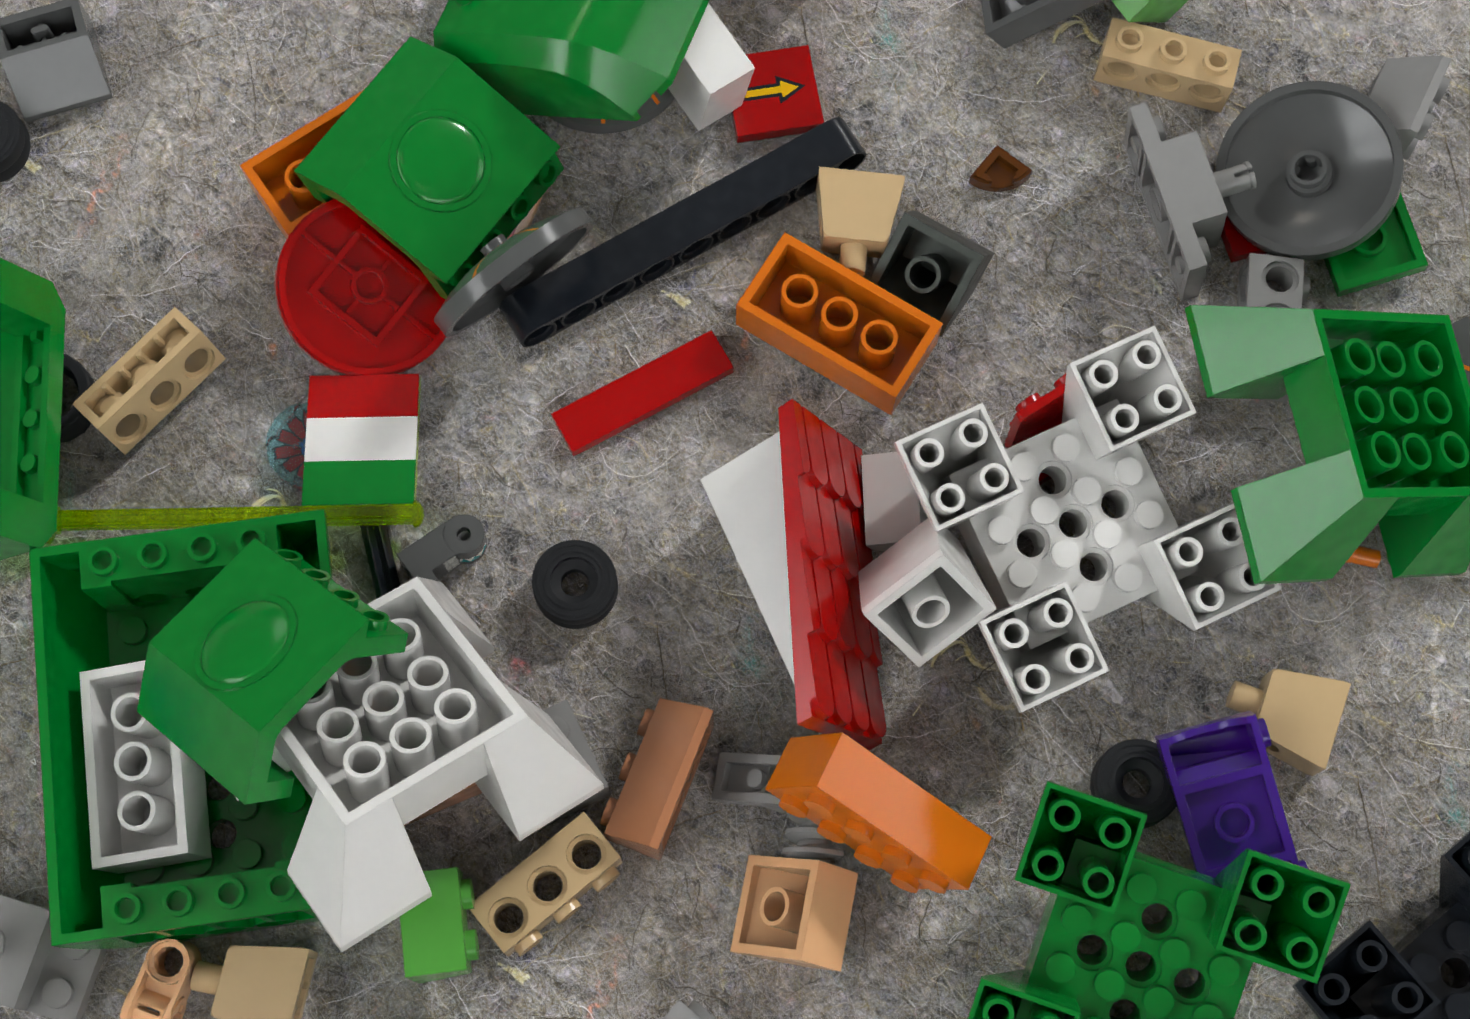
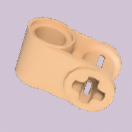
(159, 989)

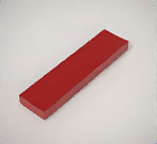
(642, 393)

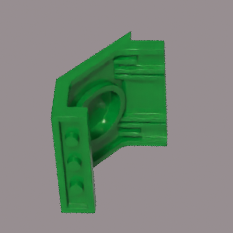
(433, 162)
(250, 659)

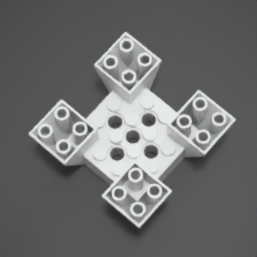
(996, 495)
(402, 738)

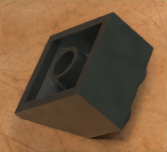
(931, 267)

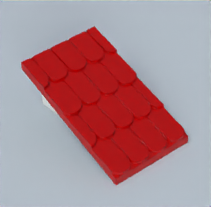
(800, 542)

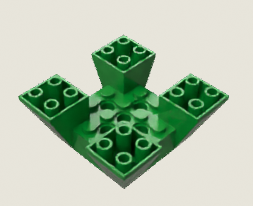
(1379, 432)
(1100, 887)

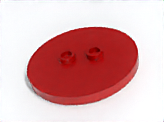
(354, 296)

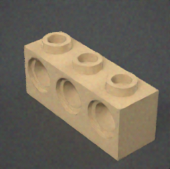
(1167, 65)
(149, 380)
(520, 884)

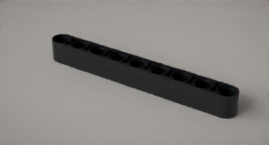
(679, 233)

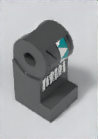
(445, 548)

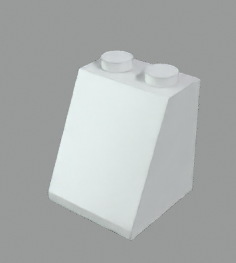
(923, 593)

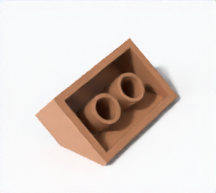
(658, 776)

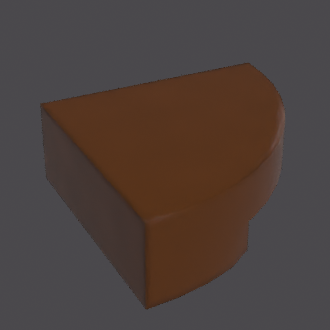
(1000, 172)

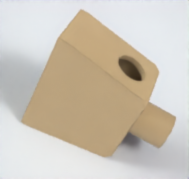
(856, 213)
(1299, 714)
(257, 982)

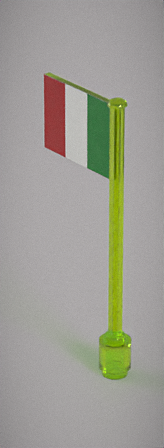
(355, 463)

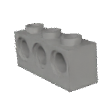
(1285, 271)

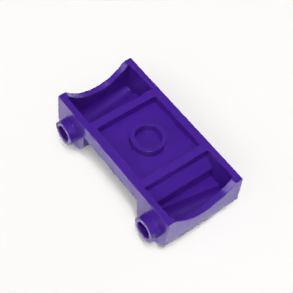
(1226, 791)

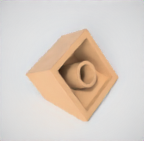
(794, 911)

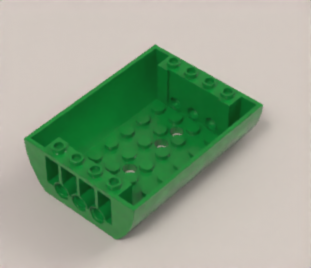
(98, 610)

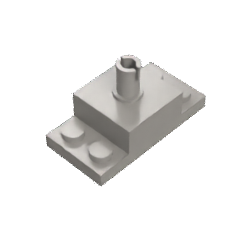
(1181, 194)
(38, 975)

